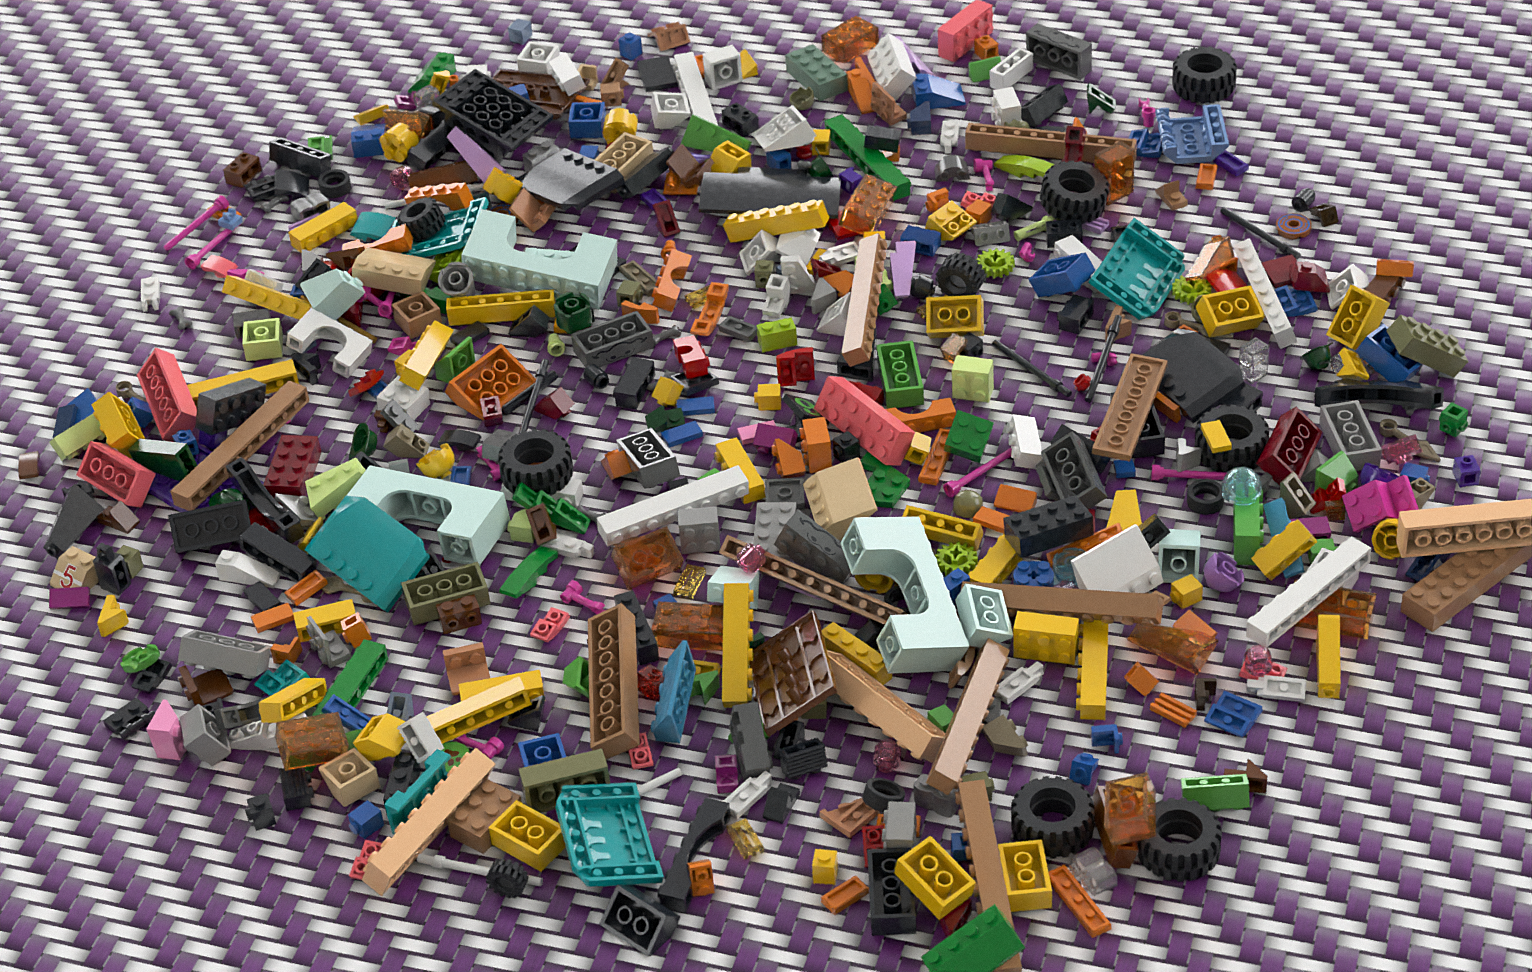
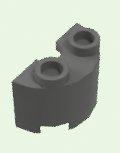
(951, 167)

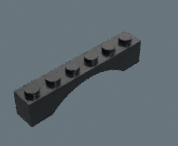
(278, 517)
(709, 823)

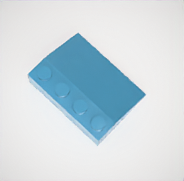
(674, 695)

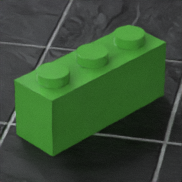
(1217, 791)

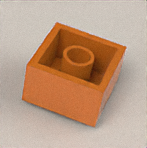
(815, 444)

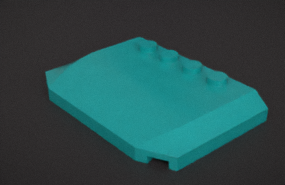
(453, 233)
(1139, 270)
(369, 550)
(607, 835)

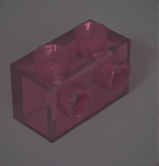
(1401, 450)

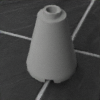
(457, 280)

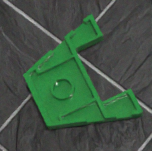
(885, 482)

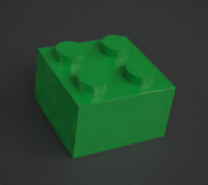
(968, 436)

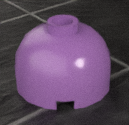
(1222, 573)

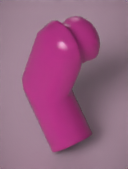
(1025, 252)
(1111, 361)

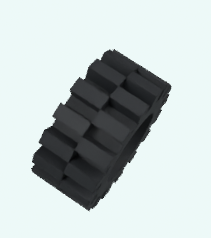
(507, 878)

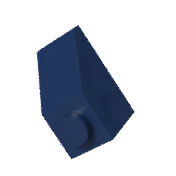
(920, 120)

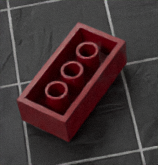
(1289, 446)
(293, 465)

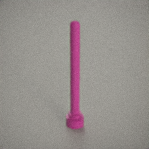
(220, 204)
(193, 260)
(385, 307)
(1159, 472)
(953, 487)

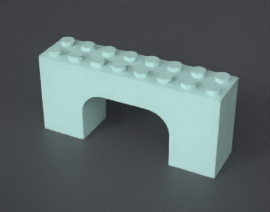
(496, 263)
(468, 515)
(899, 549)

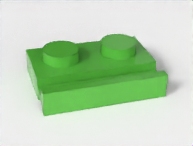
(322, 144)

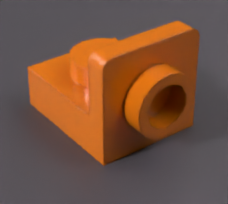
(937, 199)

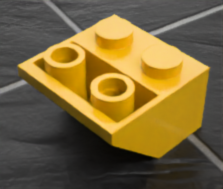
(729, 158)
(950, 221)
(380, 738)

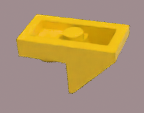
(1353, 366)
(111, 617)

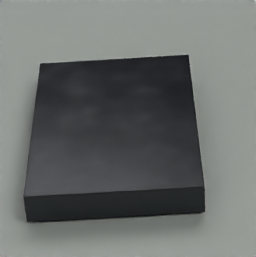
(657, 73)

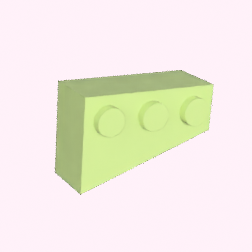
(330, 487)

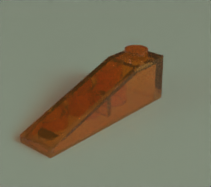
(416, 120)
(1212, 256)
(1180, 646)

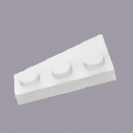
(799, 278)

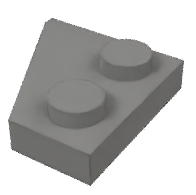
(299, 507)

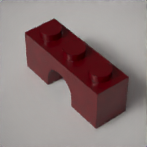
(1074, 143)

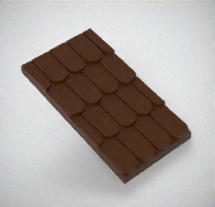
(541, 90)
(792, 673)

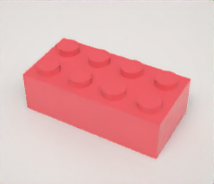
(959, 32)
(116, 474)

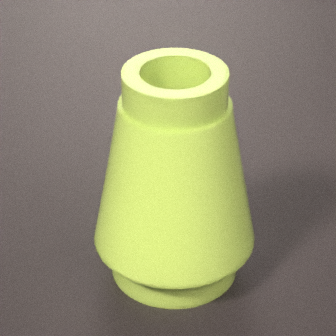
(555, 345)

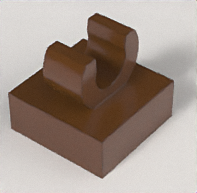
(382, 423)

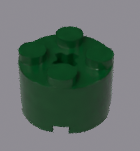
(573, 312)

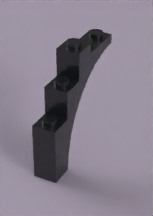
(1380, 392)

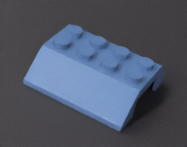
(1193, 137)

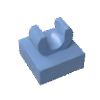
(230, 219)

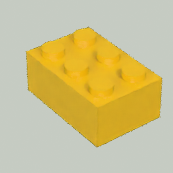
(1230, 311)
(954, 315)
(1357, 317)
(117, 423)
(1046, 637)
(527, 835)
(1026, 875)
(934, 877)

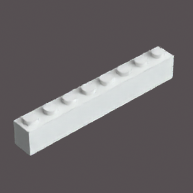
(692, 85)
(1265, 293)
(664, 507)
(1308, 592)

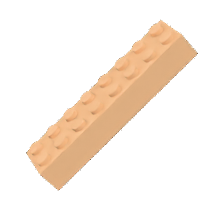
(1465, 528)
(885, 709)
(426, 822)

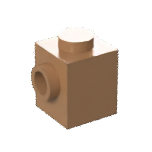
(611, 94)

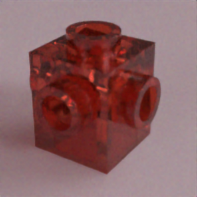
(649, 681)

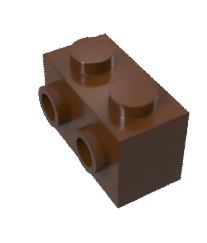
(242, 169)
(459, 614)

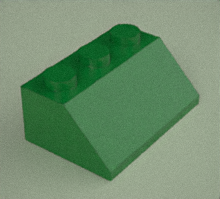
(440, 62)

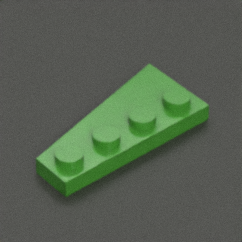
(707, 135)

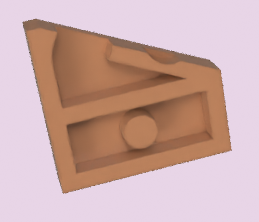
(849, 817)

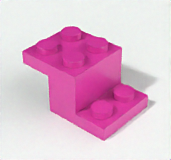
(1378, 502)

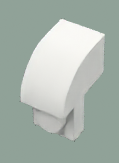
(778, 295)

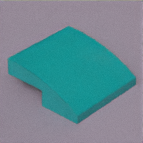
(372, 225)
(283, 677)

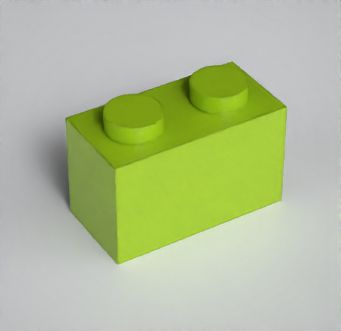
(777, 334)

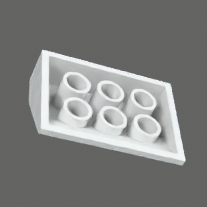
(785, 131)
(1119, 565)

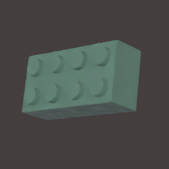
(816, 71)

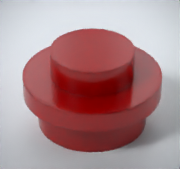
(1082, 382)

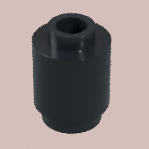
(1303, 200)
(596, 376)

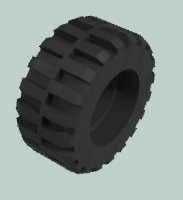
(1204, 75)
(1077, 177)
(1238, 424)
(536, 447)
(1059, 797)
(1185, 860)

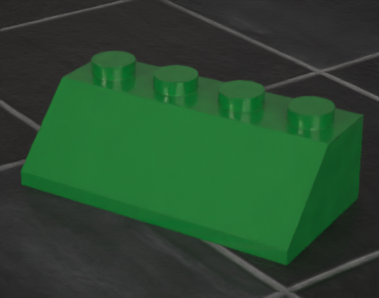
(976, 946)

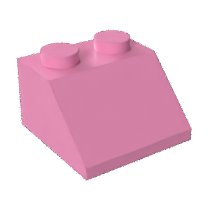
(166, 733)

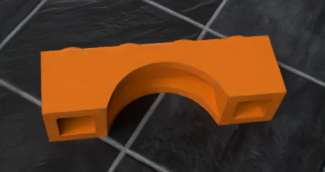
(454, 195)
(396, 240)
(667, 292)
(937, 416)

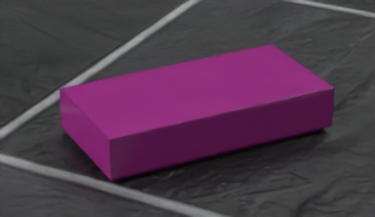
(69, 598)

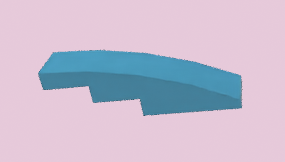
(1277, 521)

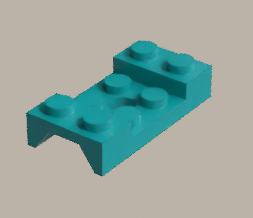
(401, 804)

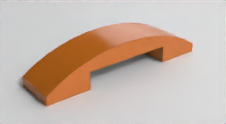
(712, 309)

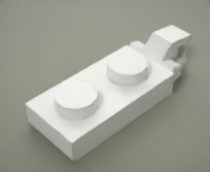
(949, 135)
(840, 254)
(571, 547)
(1019, 682)
(1278, 688)
(748, 794)

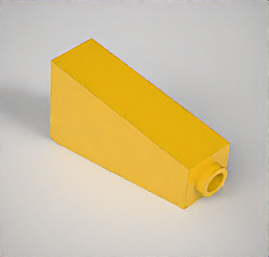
(1125, 509)
(1328, 656)

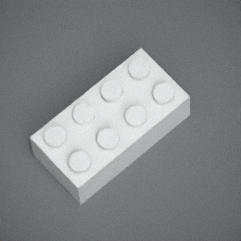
(891, 66)

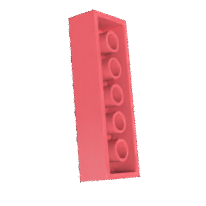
(167, 394)
(865, 419)

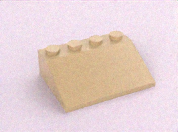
(392, 271)
(839, 496)

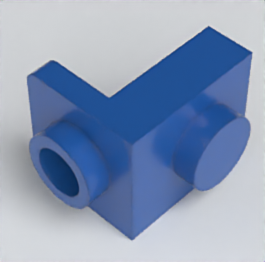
(1106, 735)
(1082, 768)

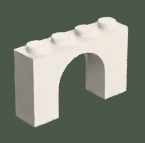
(317, 325)

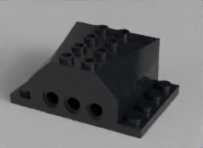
(490, 114)

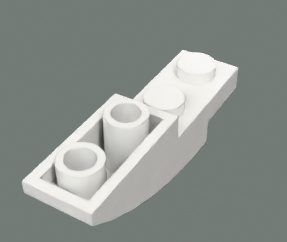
(255, 735)

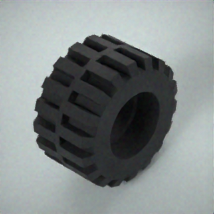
(422, 218)
(960, 275)

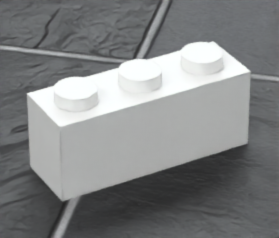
(1011, 69)
(566, 74)
(1024, 441)

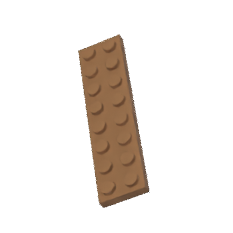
(1129, 407)

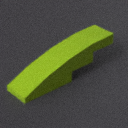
(1023, 165)

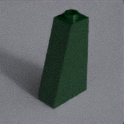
(164, 457)

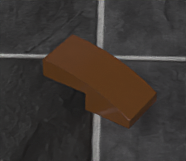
(28, 465)

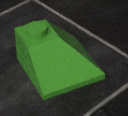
(455, 361)
(1335, 467)
(577, 676)

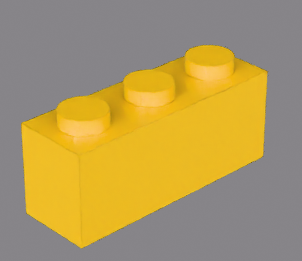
(1284, 549)
(325, 616)

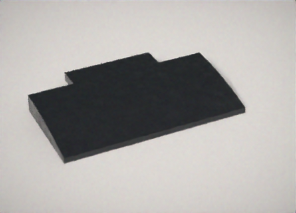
(766, 188)

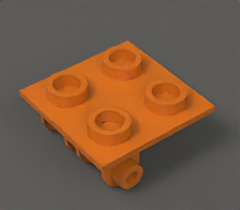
(675, 186)

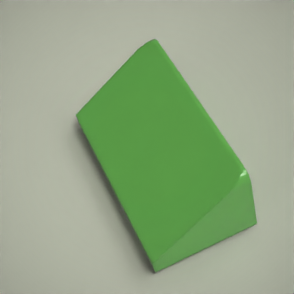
(981, 69)

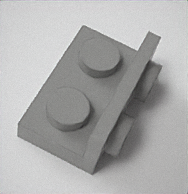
(991, 233)

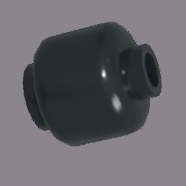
(922, 287)

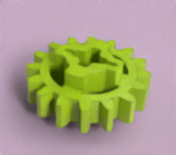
(996, 262)
(1190, 290)
(956, 556)

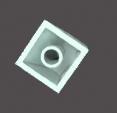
(333, 292)
(1179, 554)
(727, 574)

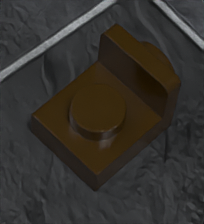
(1326, 213)
(1203, 689)

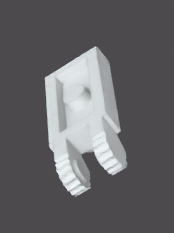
(150, 293)

